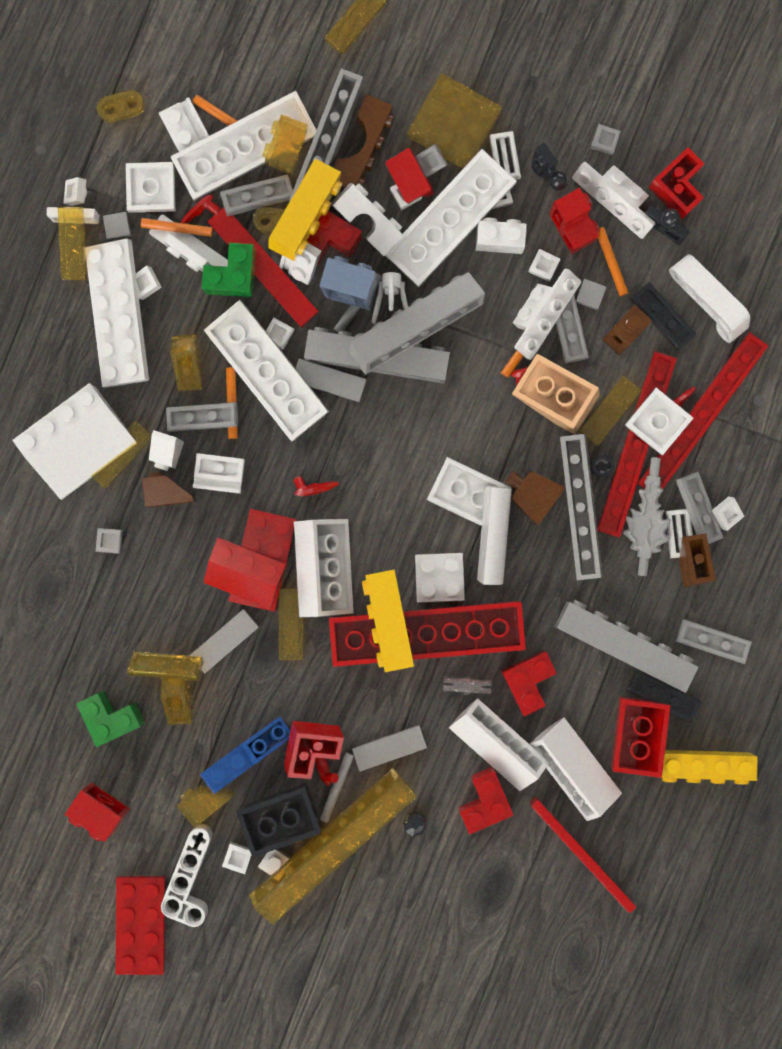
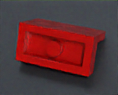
(409, 176)

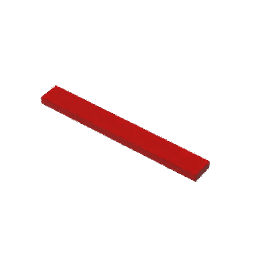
(709, 406)
(633, 452)

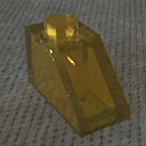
(186, 362)
(176, 701)
(201, 803)

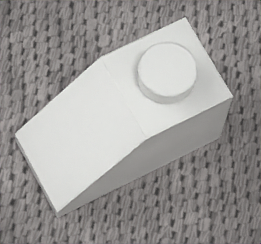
(165, 450)

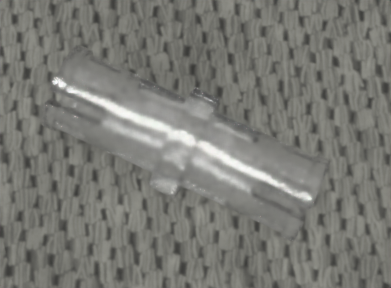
(467, 685)

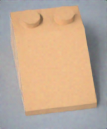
(556, 393)

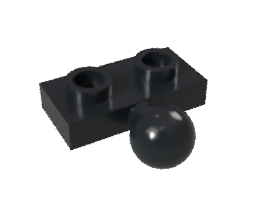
(545, 165)
(668, 223)

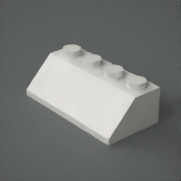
(323, 567)

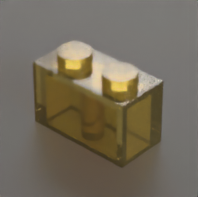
(285, 144)

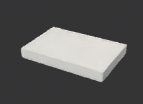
(461, 490)

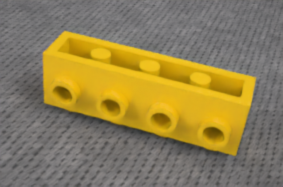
(305, 209)
(389, 621)
(709, 765)

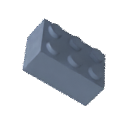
(349, 283)

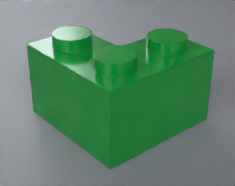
(236, 278)
(104, 722)

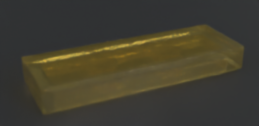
(353, 24)
(72, 243)
(610, 410)
(113, 468)
(290, 626)
(165, 666)

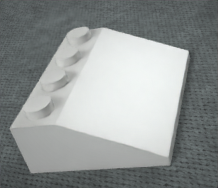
(74, 441)

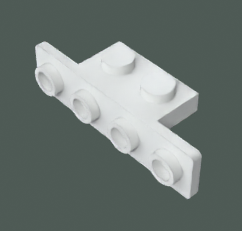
(617, 195)
(188, 247)
(543, 311)

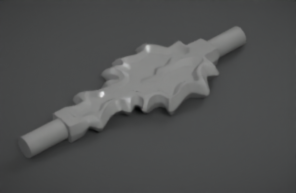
(647, 525)

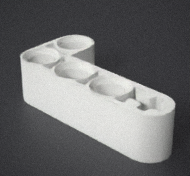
(712, 296)
(190, 872)

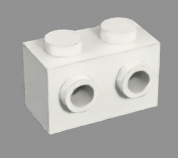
(501, 236)

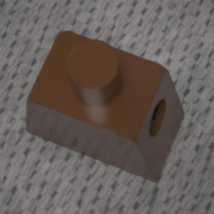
(627, 330)
(534, 494)

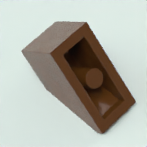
(164, 491)
(696, 561)

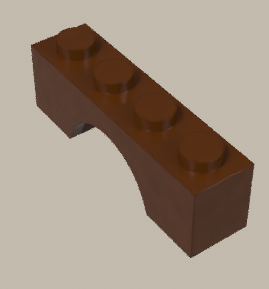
(374, 119)

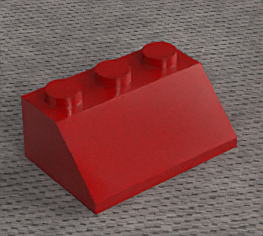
(244, 572)
(640, 737)

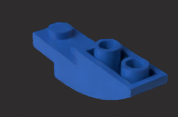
(246, 755)

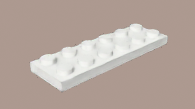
(236, 148)
(450, 217)
(116, 313)
(266, 370)

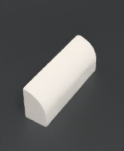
(494, 535)
(499, 745)
(576, 769)

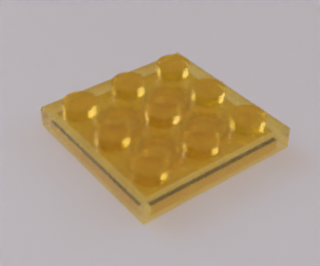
(454, 120)

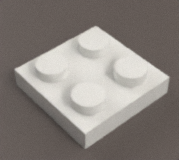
(150, 187)
(658, 421)
(439, 577)

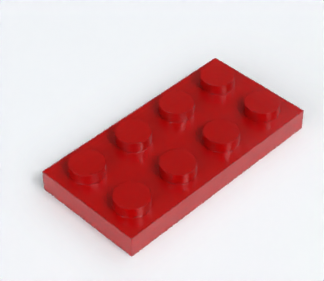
(271, 537)
(140, 925)

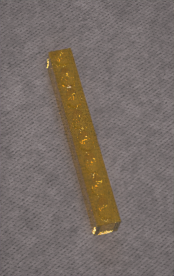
(332, 846)

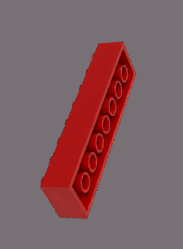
(434, 633)

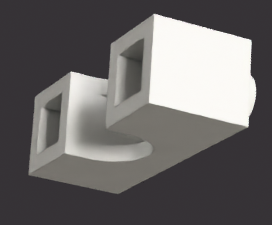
(384, 232)

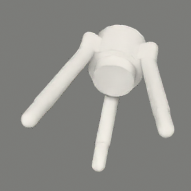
(390, 285)

